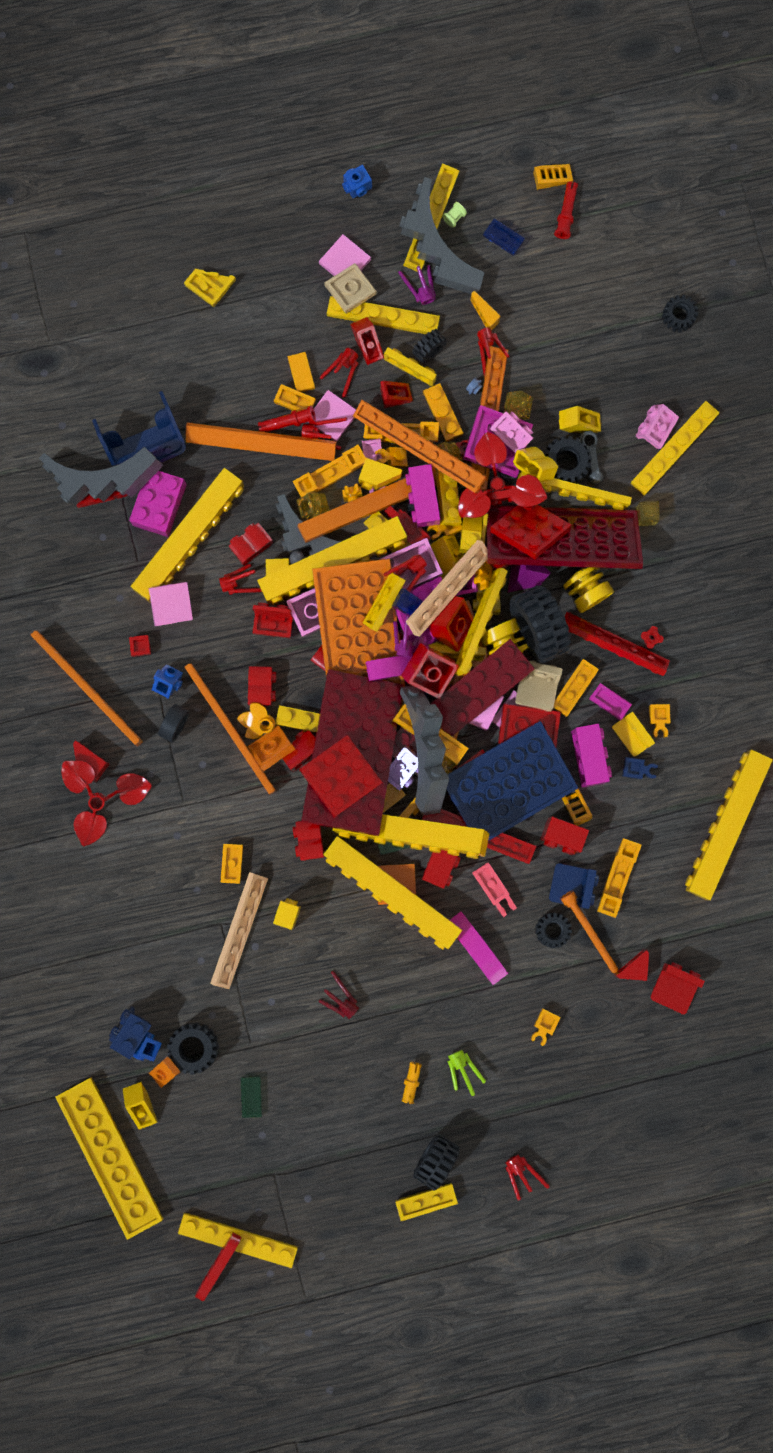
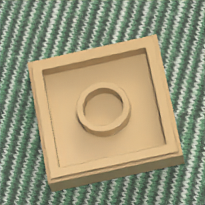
(350, 288)

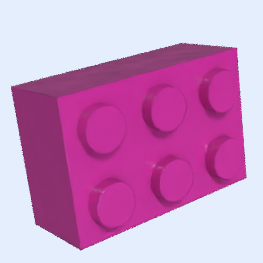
(158, 503)
(591, 755)

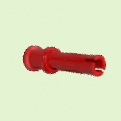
(565, 218)
(295, 418)

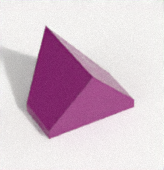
(526, 577)

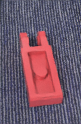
(493, 887)

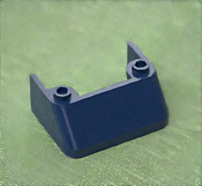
(162, 440)

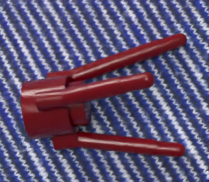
(348, 1008)

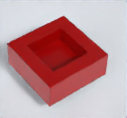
(140, 645)

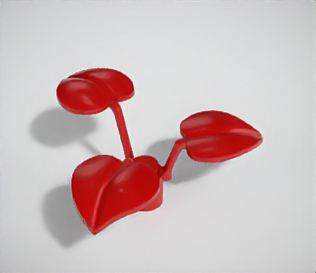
(526, 492)
(88, 825)

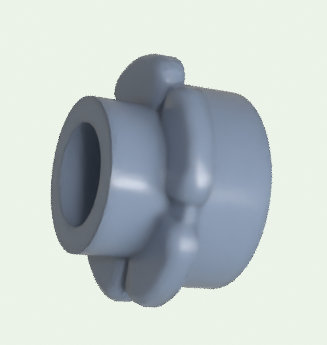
(474, 387)

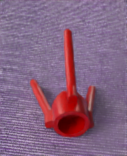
(487, 339)
(346, 359)
(311, 431)
(415, 565)
(229, 581)
(516, 1166)

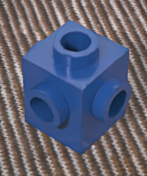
(357, 181)
(167, 681)
(148, 1048)

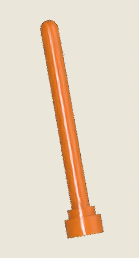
(570, 900)

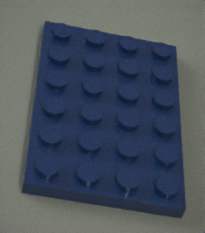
(510, 782)

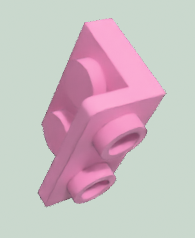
(657, 425)
(512, 432)

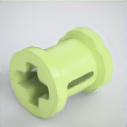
(454, 214)

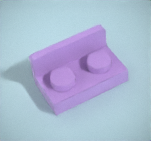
(403, 769)

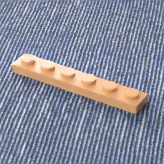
(447, 588)
(239, 931)

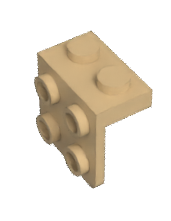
(539, 687)

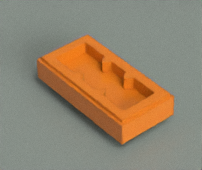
(164, 1072)

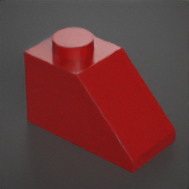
(367, 340)
(84, 754)

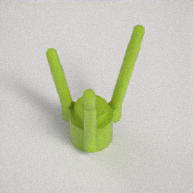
(459, 1061)

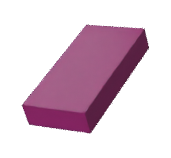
(610, 701)

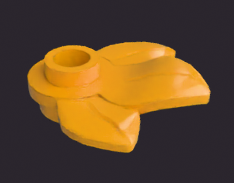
(253, 721)

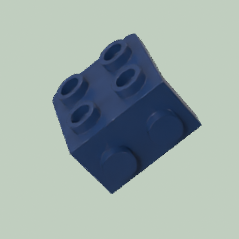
(573, 878)
(129, 1033)

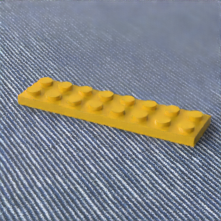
(109, 1158)

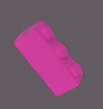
(423, 496)

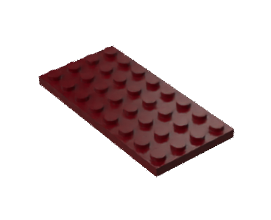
(596, 540)
(366, 715)

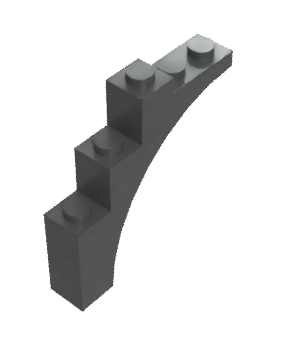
(449, 269)
(125, 477)
(293, 539)
(430, 750)

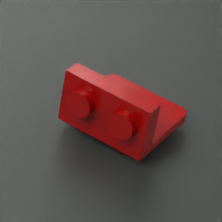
(272, 620)
(676, 987)

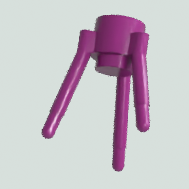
(426, 293)
(404, 648)

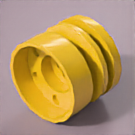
(588, 588)
(501, 634)

